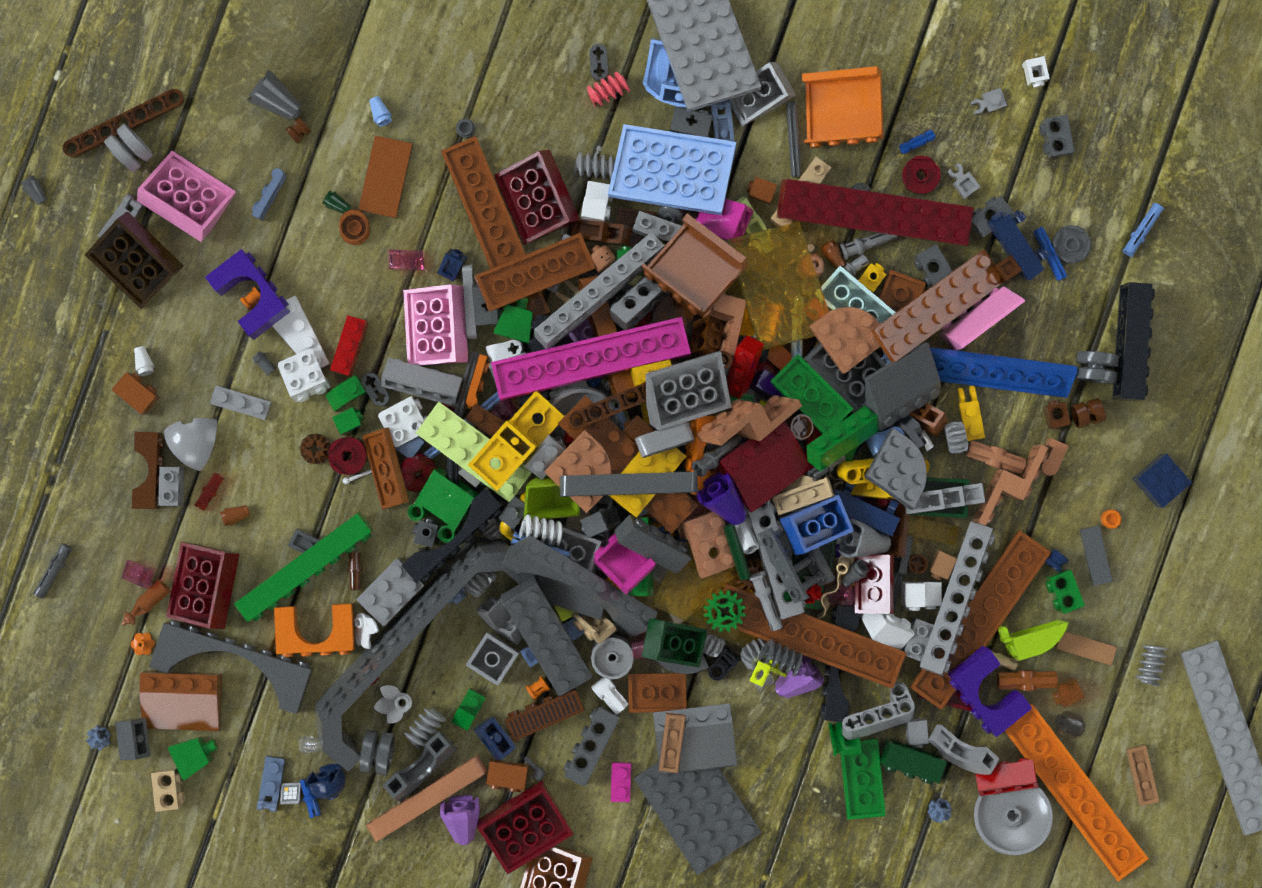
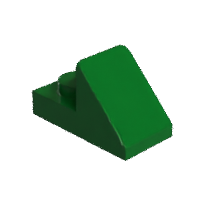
(468, 709)

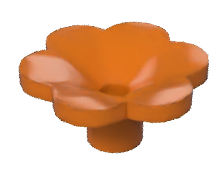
(147, 643)

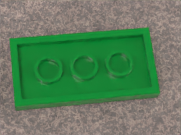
(816, 396)
(863, 782)

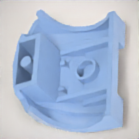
(659, 76)

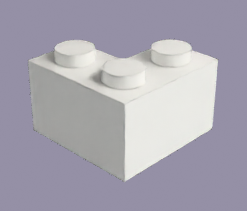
(596, 202)
(921, 594)
(888, 629)

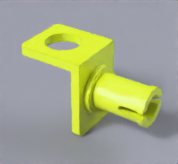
(766, 670)

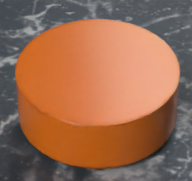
(1111, 519)

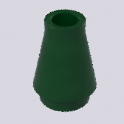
(336, 202)

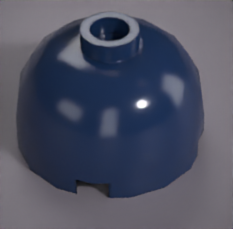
(327, 782)

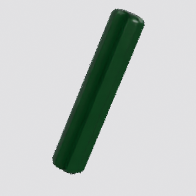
(737, 552)

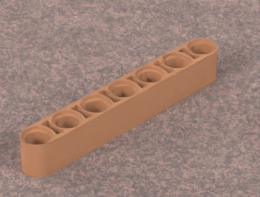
(426, 798)

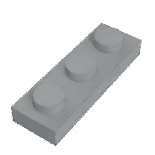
(240, 402)

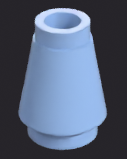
(380, 112)

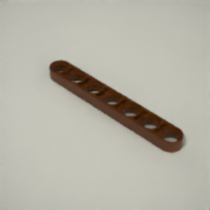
(113, 123)

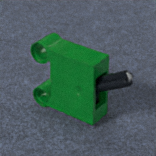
(446, 499)

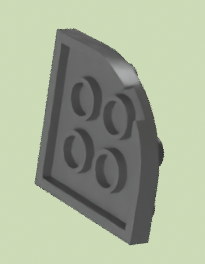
(899, 469)

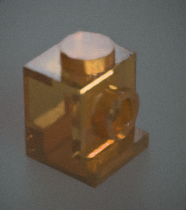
(1068, 693)

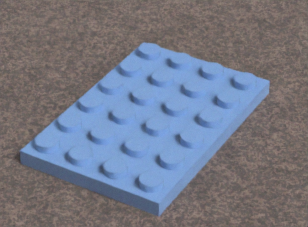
(672, 169)

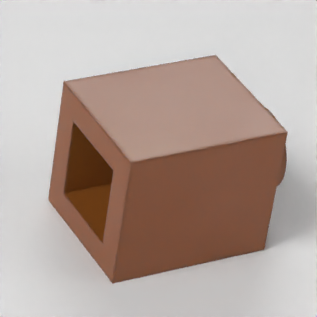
(761, 190)

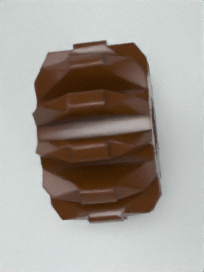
(747, 584)

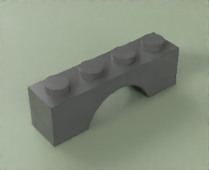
(435, 753)

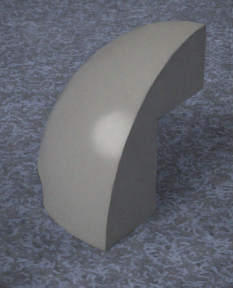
(192, 441)
(498, 618)

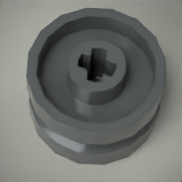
(1097, 364)
(377, 752)

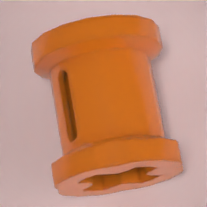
(251, 299)
(538, 688)

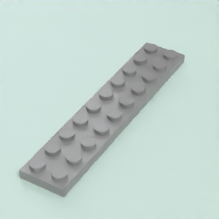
(1227, 732)

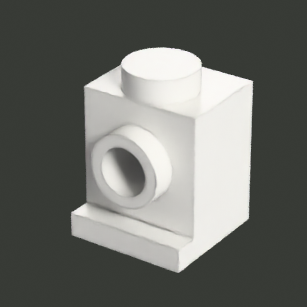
(1036, 65)

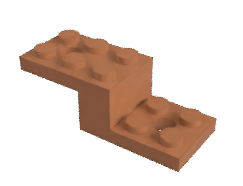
(730, 312)
(748, 420)
(1011, 485)
(704, 532)

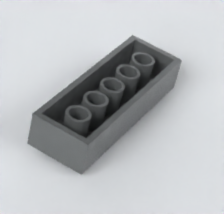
(546, 636)

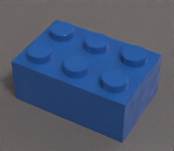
(816, 525)

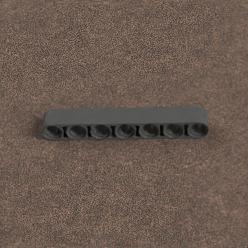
(628, 484)

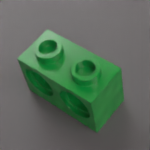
(1069, 589)

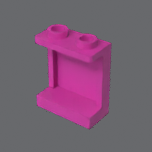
(732, 221)
(622, 564)

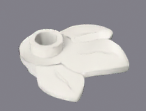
(364, 628)
(390, 703)

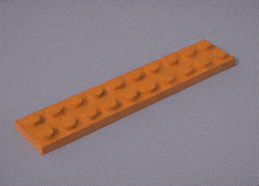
(1076, 794)

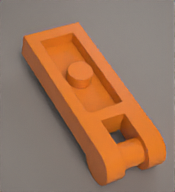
(477, 383)

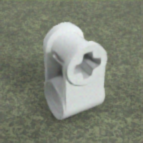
(502, 350)

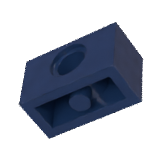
(494, 738)

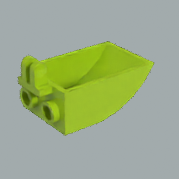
(544, 500)
(1033, 640)

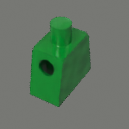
(515, 322)
(192, 755)

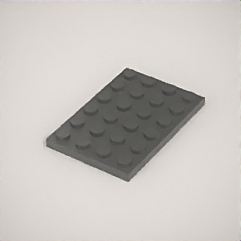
(699, 813)

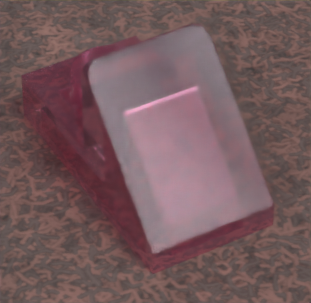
(405, 260)
(139, 574)
(843, 596)

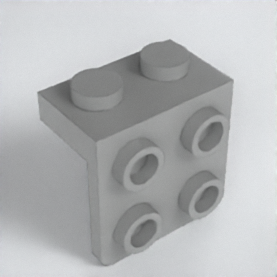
(545, 455)

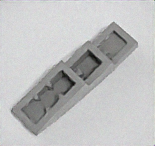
(949, 498)

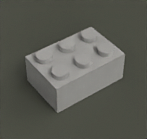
(390, 593)

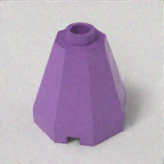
(806, 680)
(461, 817)

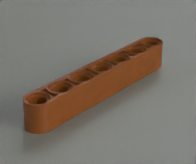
(602, 325)

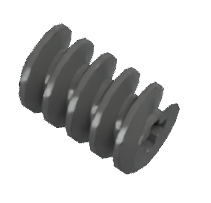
(782, 656)

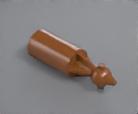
(147, 601)

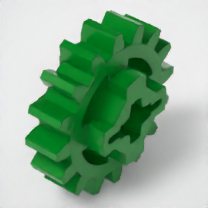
(729, 603)

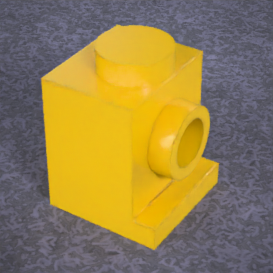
(867, 281)

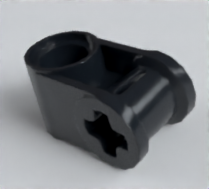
(724, 663)

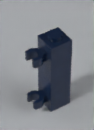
(1014, 243)
(867, 513)

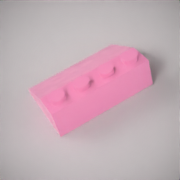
(185, 196)
(980, 318)
(435, 325)

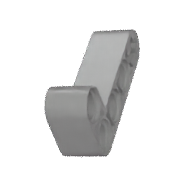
(857, 721)

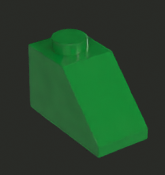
(345, 393)

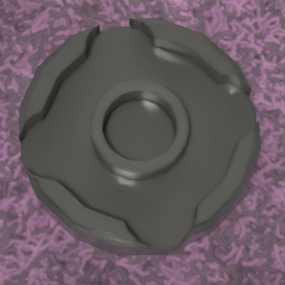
(1071, 244)

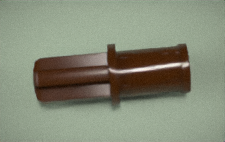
(354, 569)

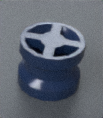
(1056, 560)

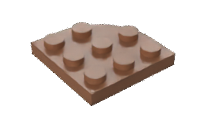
(846, 335)
(581, 457)

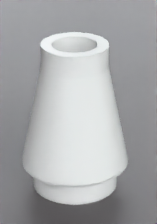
(143, 363)

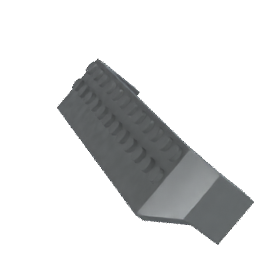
(474, 557)

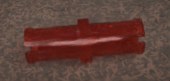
(209, 491)

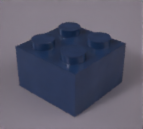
(1161, 480)

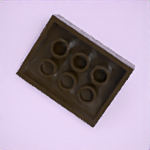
(133, 259)

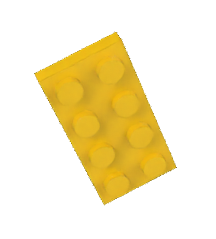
(658, 463)

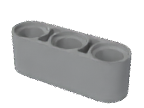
(664, 439)

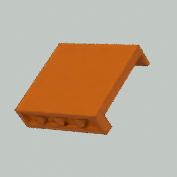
(844, 106)

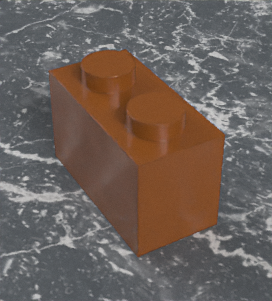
(136, 393)
(507, 774)

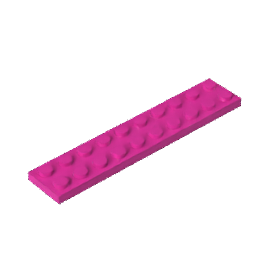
(590, 358)

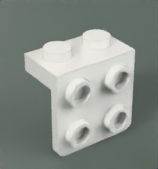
(303, 376)
(403, 420)

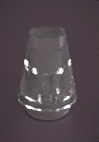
(309, 744)

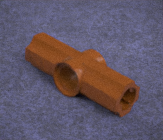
(1027, 680)

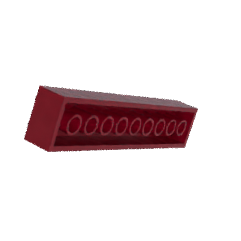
(874, 212)

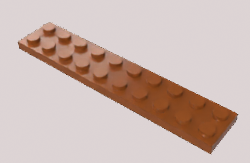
(487, 210)
(987, 611)
(820, 641)

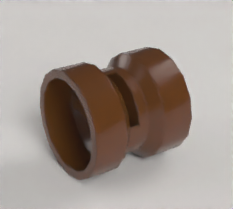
(298, 130)
(920, 564)

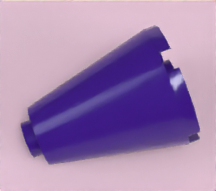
(722, 498)

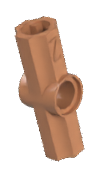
(996, 457)

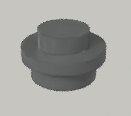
(465, 128)

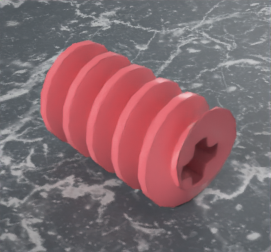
(607, 89)

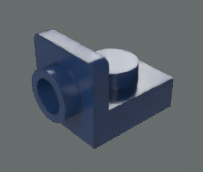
(452, 264)

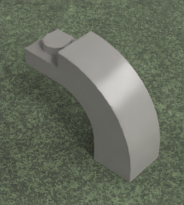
(971, 758)

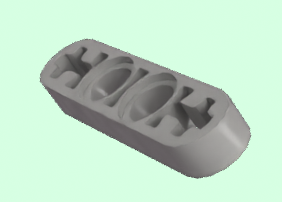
(468, 281)

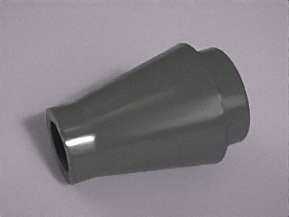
(34, 189)
(856, 572)

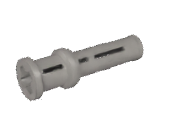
(859, 245)
(763, 593)

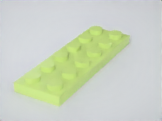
(462, 443)

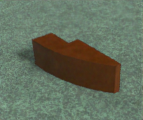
(603, 232)

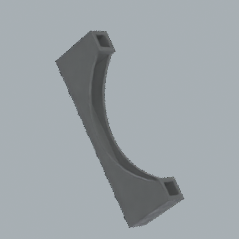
(537, 558)
(286, 676)

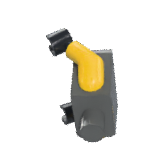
(512, 516)

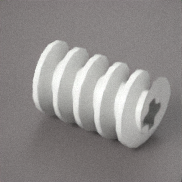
(541, 529)

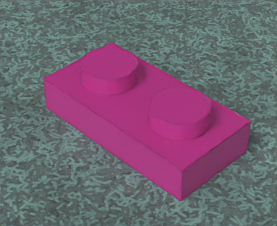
(620, 782)

